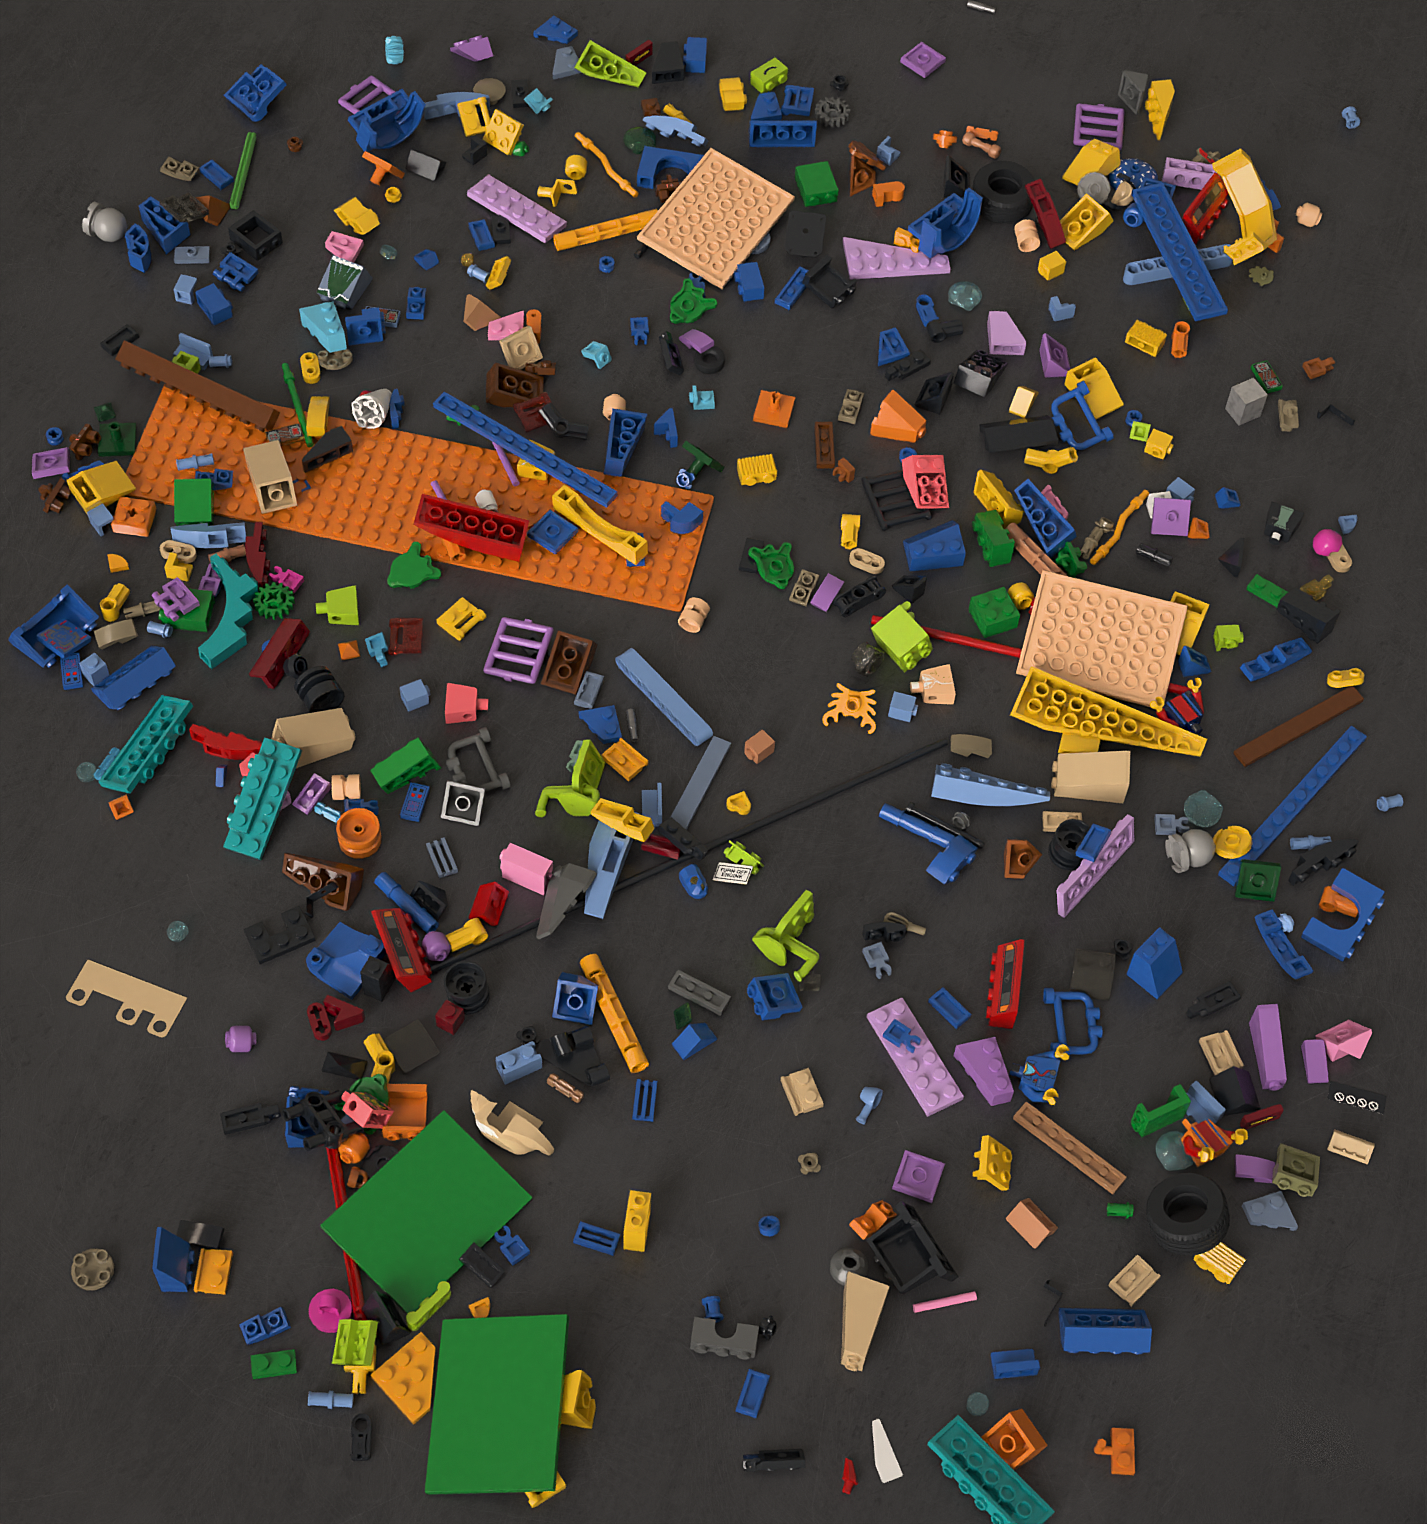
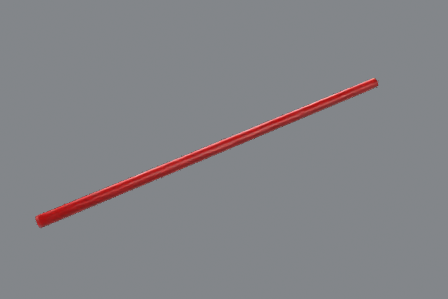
(998, 648)

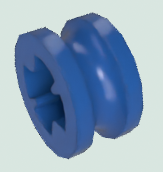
(606, 268)
(1133, 414)
(54, 431)

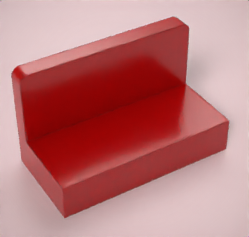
(489, 903)

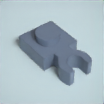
(1167, 824)
(877, 957)

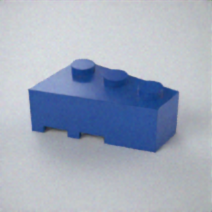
(163, 225)

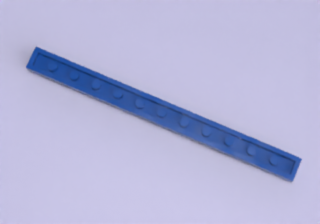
(525, 449)
(1296, 800)

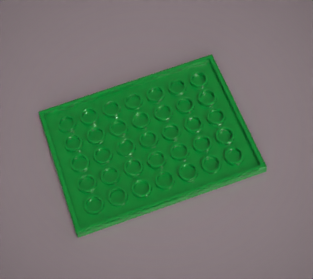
(426, 1212)
(498, 1405)

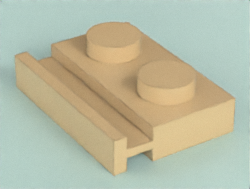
(1220, 1052)
(802, 1091)
(1134, 1280)

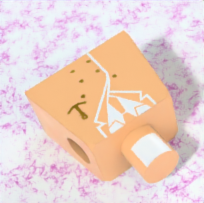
(935, 685)

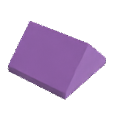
(1053, 357)

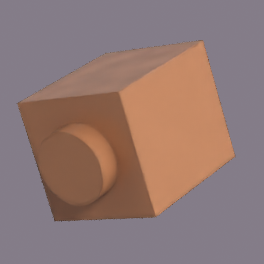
(759, 747)

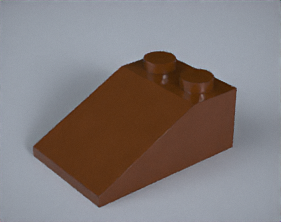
(511, 385)
(568, 662)

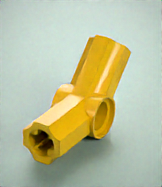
(1052, 459)
(379, 1054)

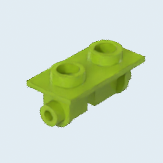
(738, 852)

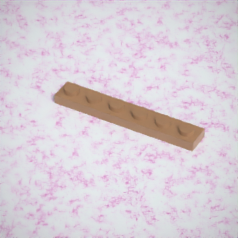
(1069, 1148)

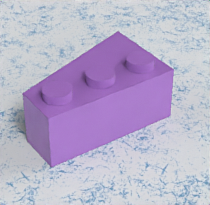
(986, 1067)

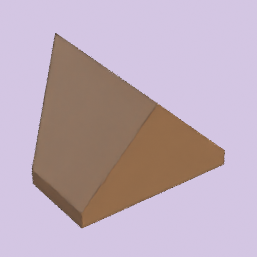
(477, 313)

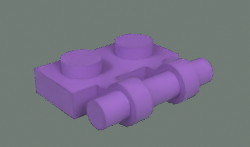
(180, 596)

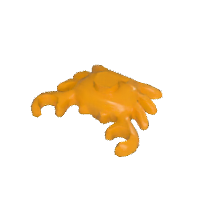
(852, 704)

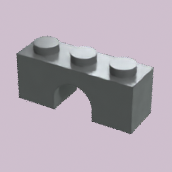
(740, 1344)

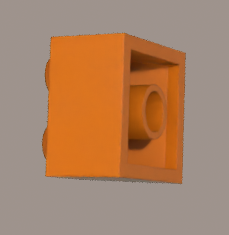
(1015, 1439)

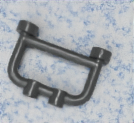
(480, 738)

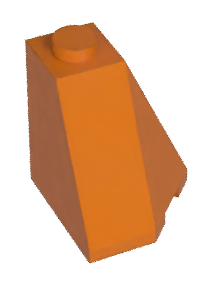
(898, 420)

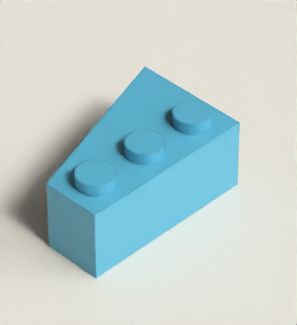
(325, 325)

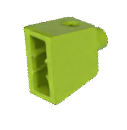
(340, 606)

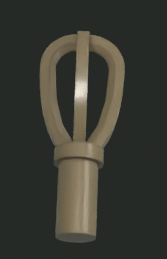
(910, 927)

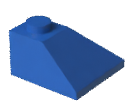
(575, 998)

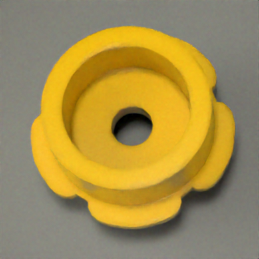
(393, 194)

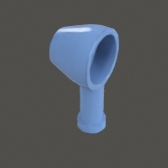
(871, 1097)

